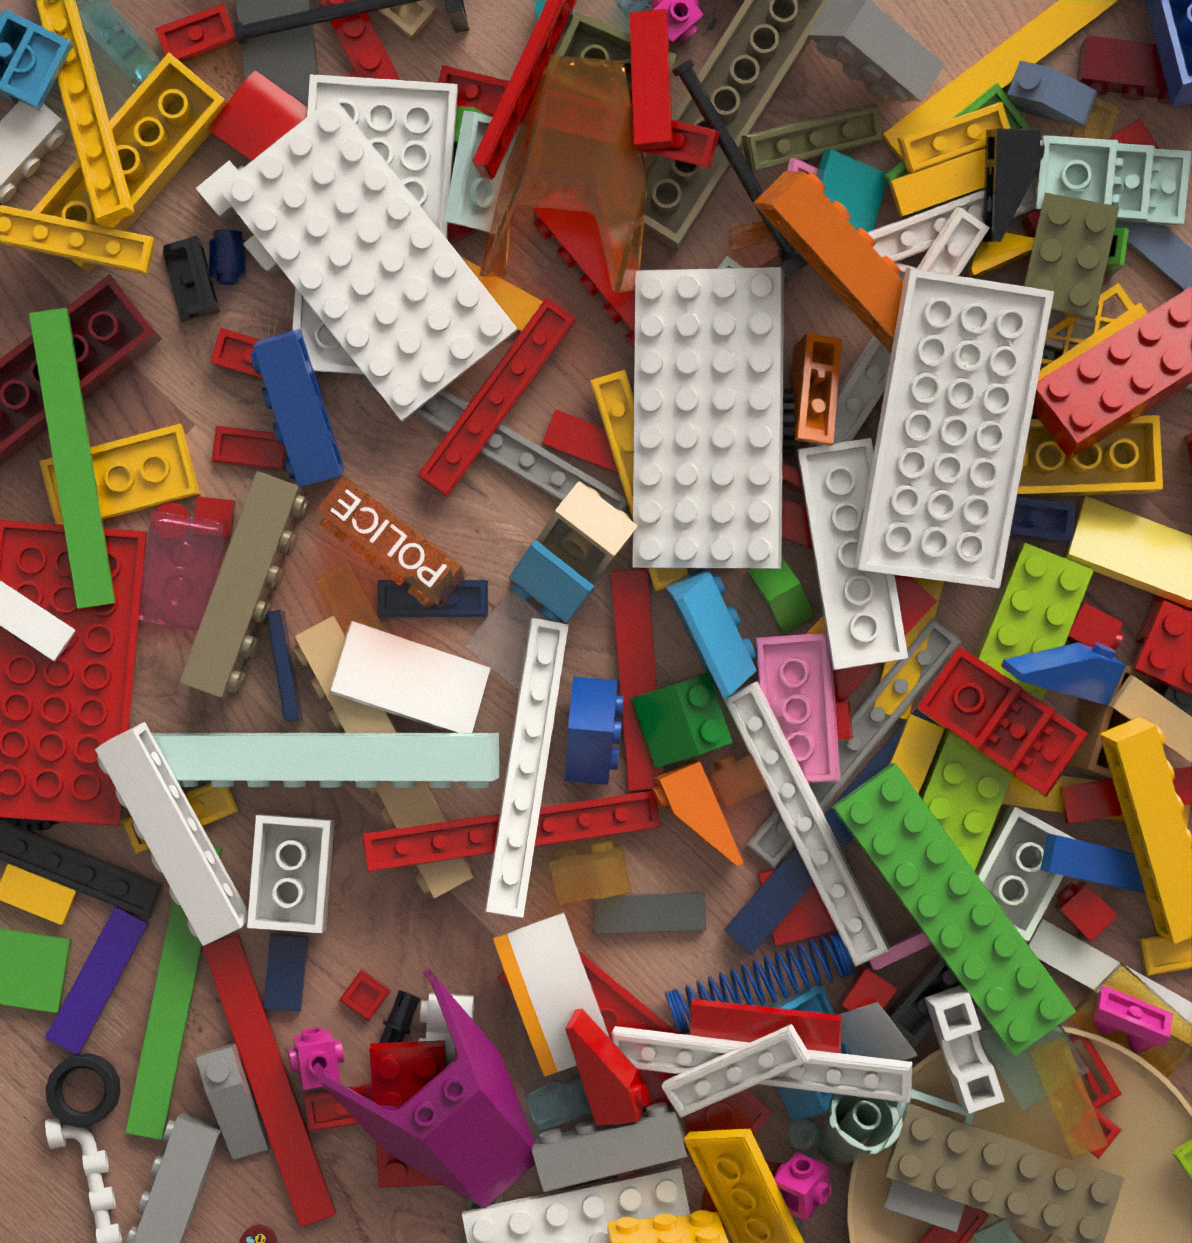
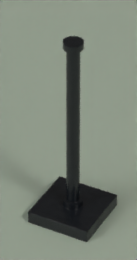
(455, 10)
(787, 256)

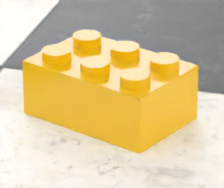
(697, 1227)

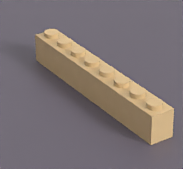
(403, 807)

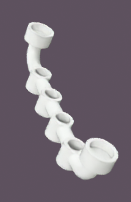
(94, 1165)

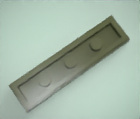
(811, 137)

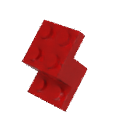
(1166, 645)

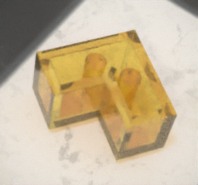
(589, 874)

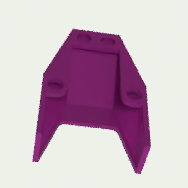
(461, 1124)

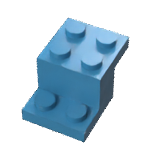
(29, 60)

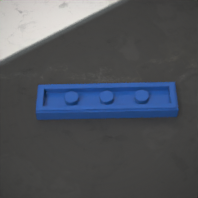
(1091, 862)

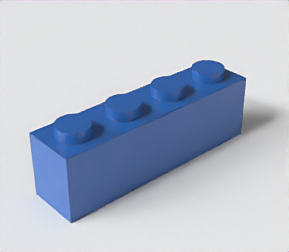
(298, 408)

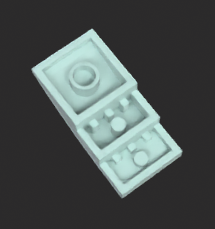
(1140, 179)

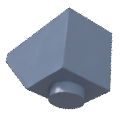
(1051, 94)

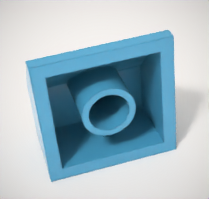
(550, 583)

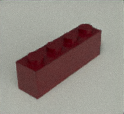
(1122, 68)

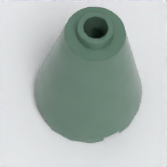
(852, 1121)

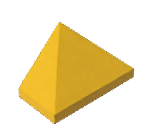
(994, 255)

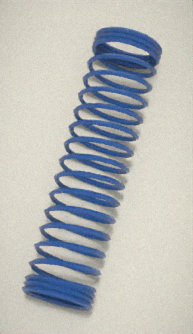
(840, 958)

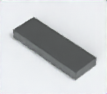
(650, 913)

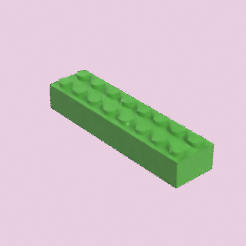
(953, 909)

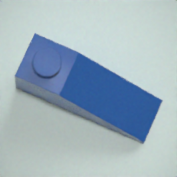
(1071, 670)

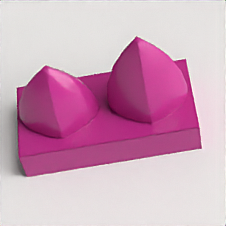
(1142, 1021)

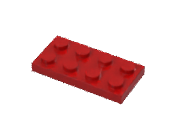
(396, 1076)

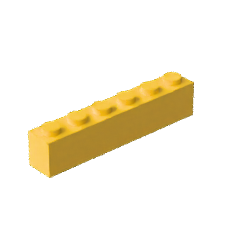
(1153, 823)

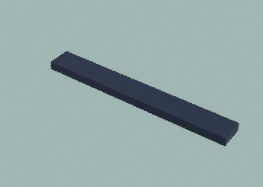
(791, 877)

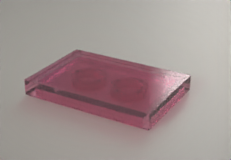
(180, 568)

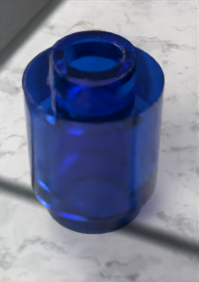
(227, 256)

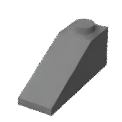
(232, 1100)

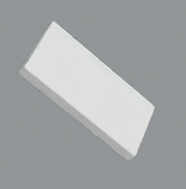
(409, 679)

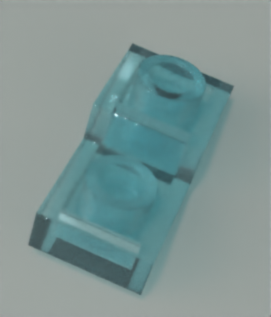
(558, 1103)

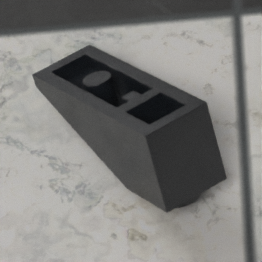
(1010, 167)

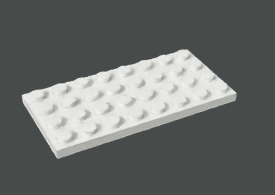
(415, 136)
(368, 259)
(708, 418)
(953, 428)

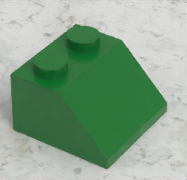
(681, 720)

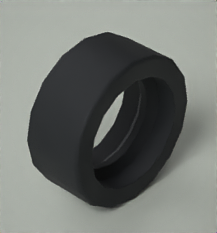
(54, 1090)

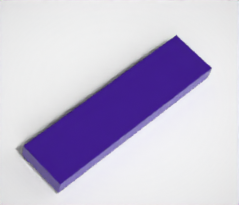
(97, 980)

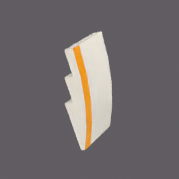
(548, 987)

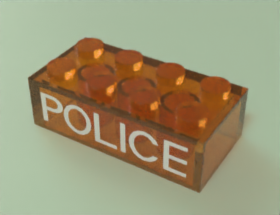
(392, 542)

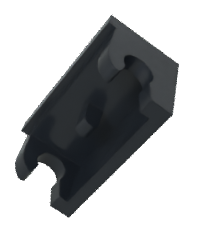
(190, 278)

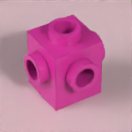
(681, 17)
(312, 1047)
(803, 1184)

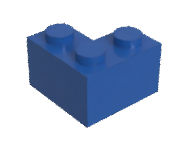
(593, 730)

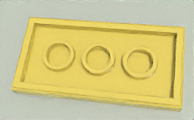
(1133, 550)

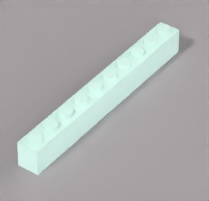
(332, 758)

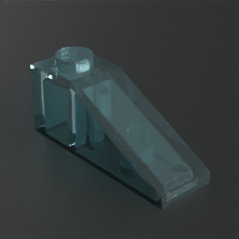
(118, 40)

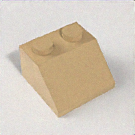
(586, 532)

